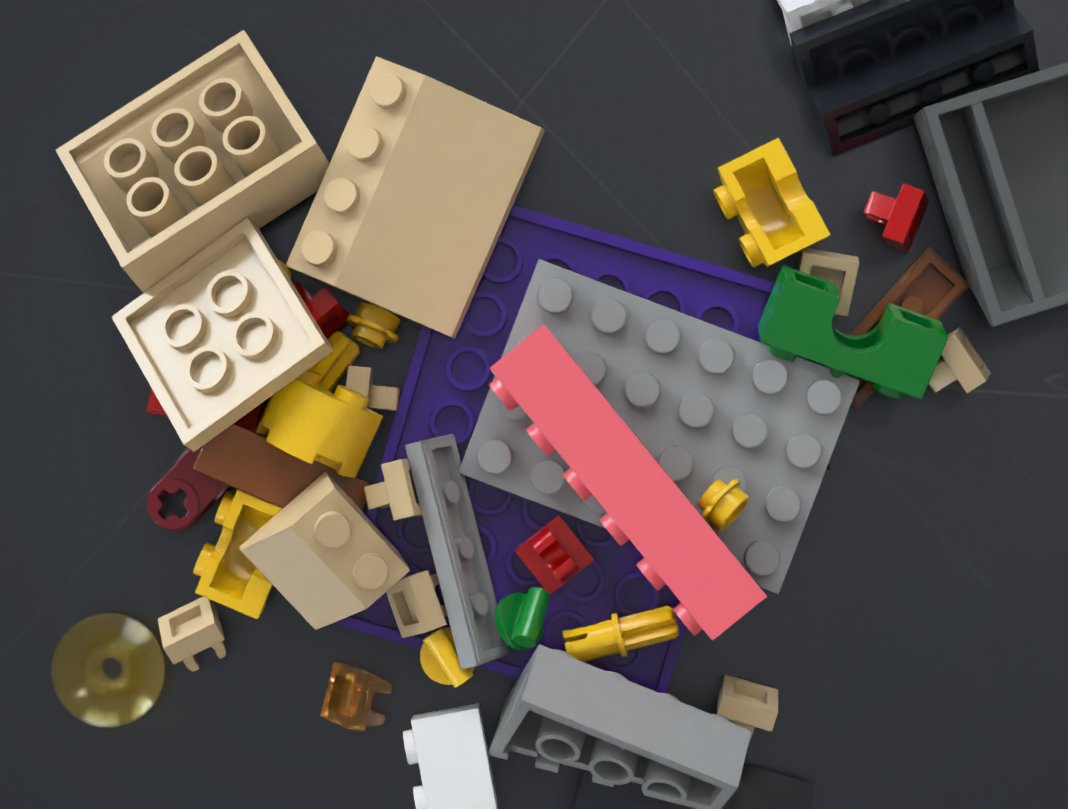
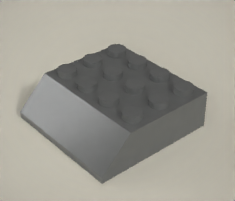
(1005, 189)

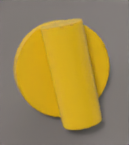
(441, 660)

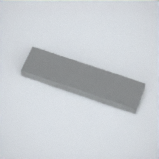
(456, 549)

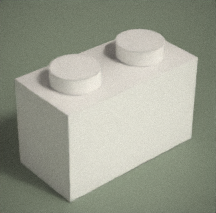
(451, 759)

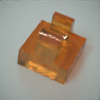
(351, 696)

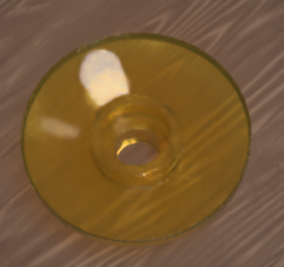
(80, 677)

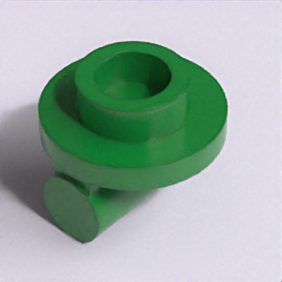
(521, 618)

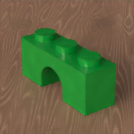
(894, 355)

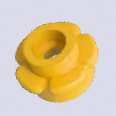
(373, 325)
(723, 503)

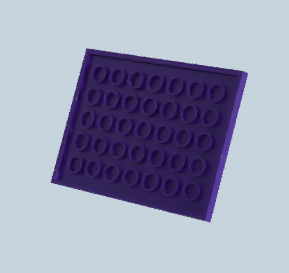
(446, 396)

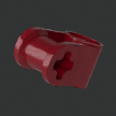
(200, 489)

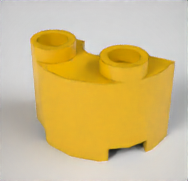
(769, 205)
(320, 423)
(224, 570)

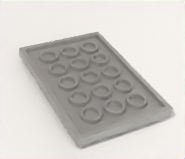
(696, 401)

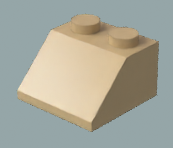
(325, 555)

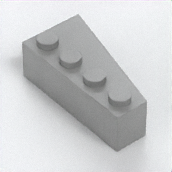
(619, 732)

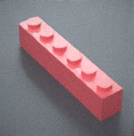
(627, 482)

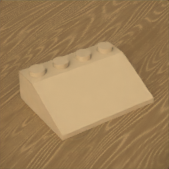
(194, 161)
(415, 197)

